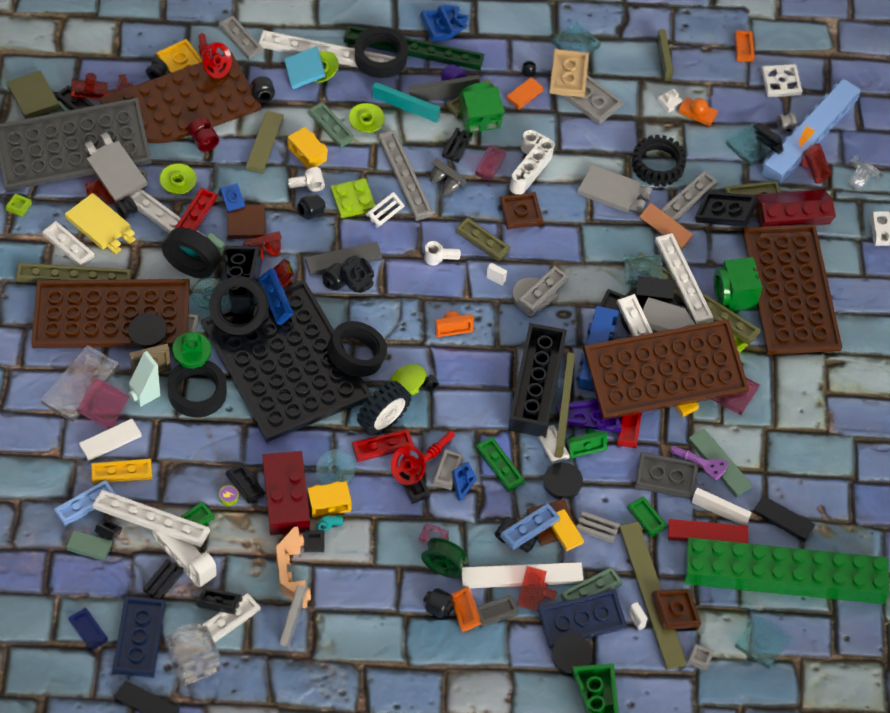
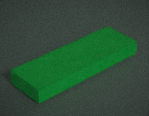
(500, 464)

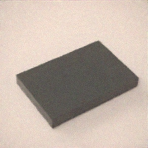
(666, 475)

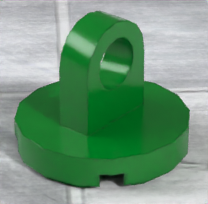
(191, 350)

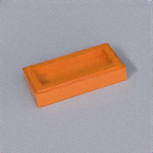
(744, 46)
(524, 93)
(466, 609)

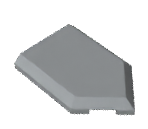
(665, 316)

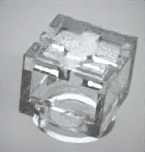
(192, 653)

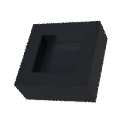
(108, 529)
(314, 541)

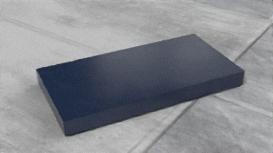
(584, 616)
(139, 636)

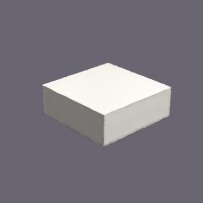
(496, 274)
(638, 616)

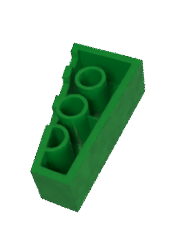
(597, 687)

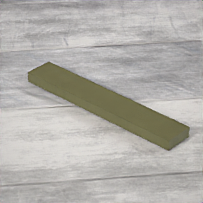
(32, 272)
(564, 405)

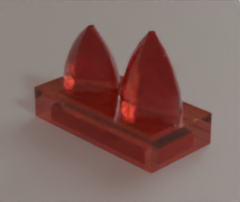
(269, 241)

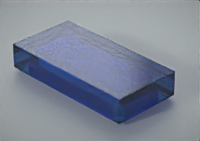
(88, 629)

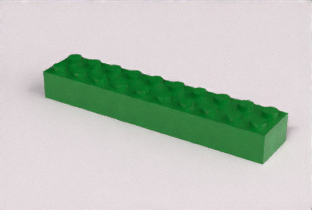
(786, 571)

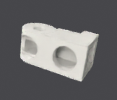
(880, 228)

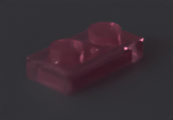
(490, 163)

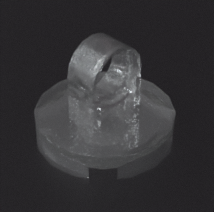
(863, 172)

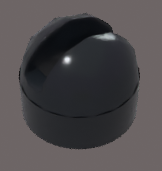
(529, 68)
(432, 386)

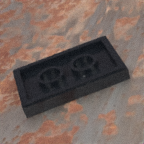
(726, 209)

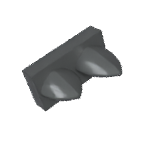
(453, 181)

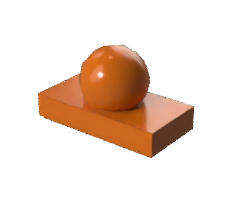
(698, 111)
(454, 324)

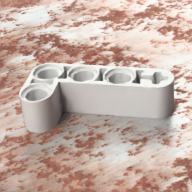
(539, 153)
(197, 566)

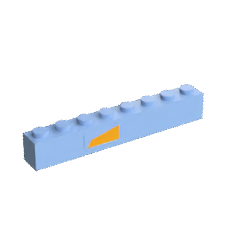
(811, 131)

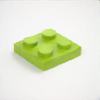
(352, 198)

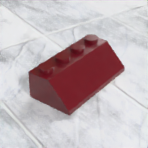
(795, 208)

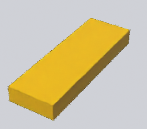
(121, 471)

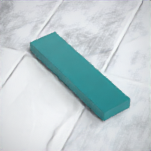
(406, 102)

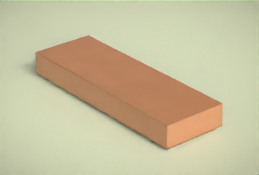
(666, 225)

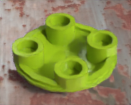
(410, 377)

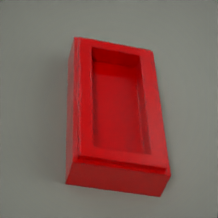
(630, 430)

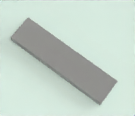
(689, 196)

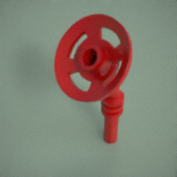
(215, 59)
(411, 465)

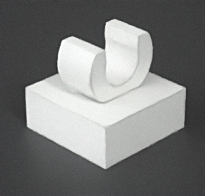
(670, 100)

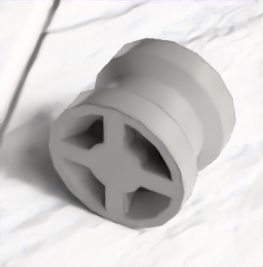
(786, 122)

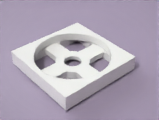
(783, 91)

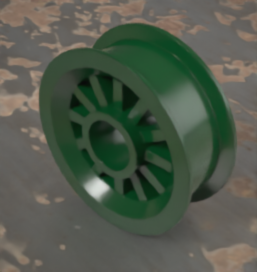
(444, 557)

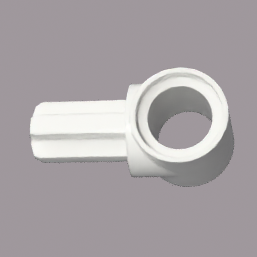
(312, 180)
(440, 253)

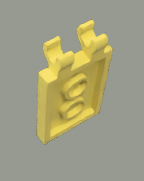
(100, 223)

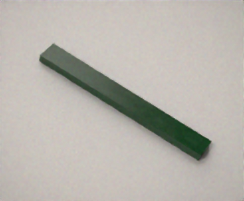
(426, 50)

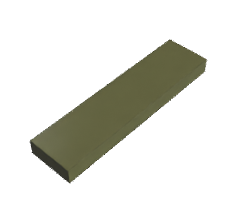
(264, 142)

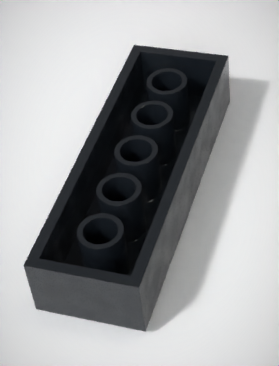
(537, 380)

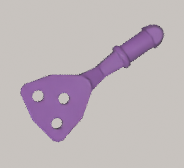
(709, 466)

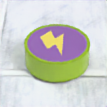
(228, 495)

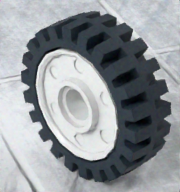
(383, 408)

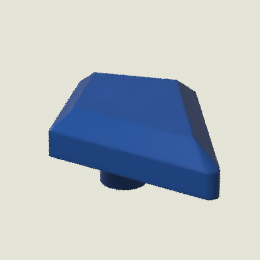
(463, 479)

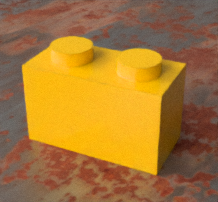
(307, 148)
(329, 499)

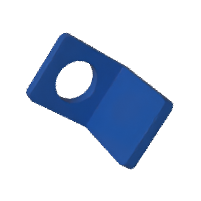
(232, 197)

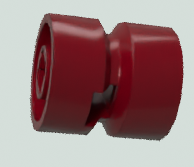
(203, 134)

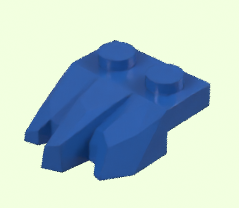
(444, 22)

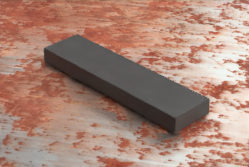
(442, 89)
(318, 263)

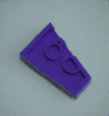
(588, 415)

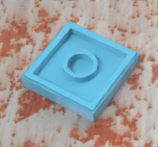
(305, 67)

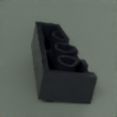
(242, 262)

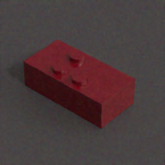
(285, 492)

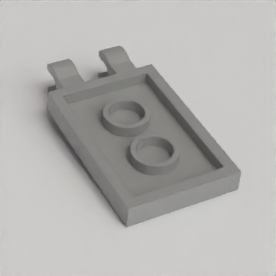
(115, 168)
(614, 190)

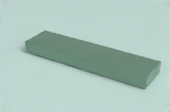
(709, 449)

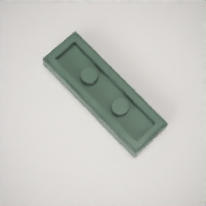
(331, 125)
(598, 583)

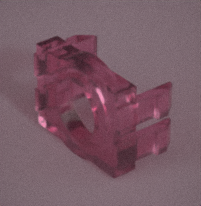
(428, 528)

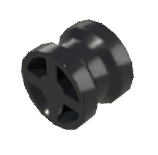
(156, 69)
(126, 207)

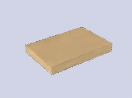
(569, 73)

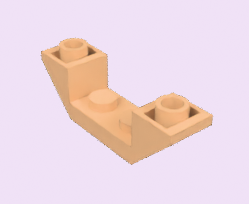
(290, 546)

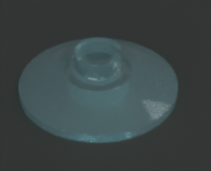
(204, 289)
(342, 460)

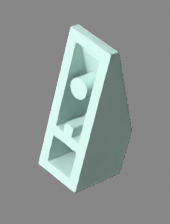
(145, 381)

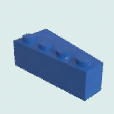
(600, 331)

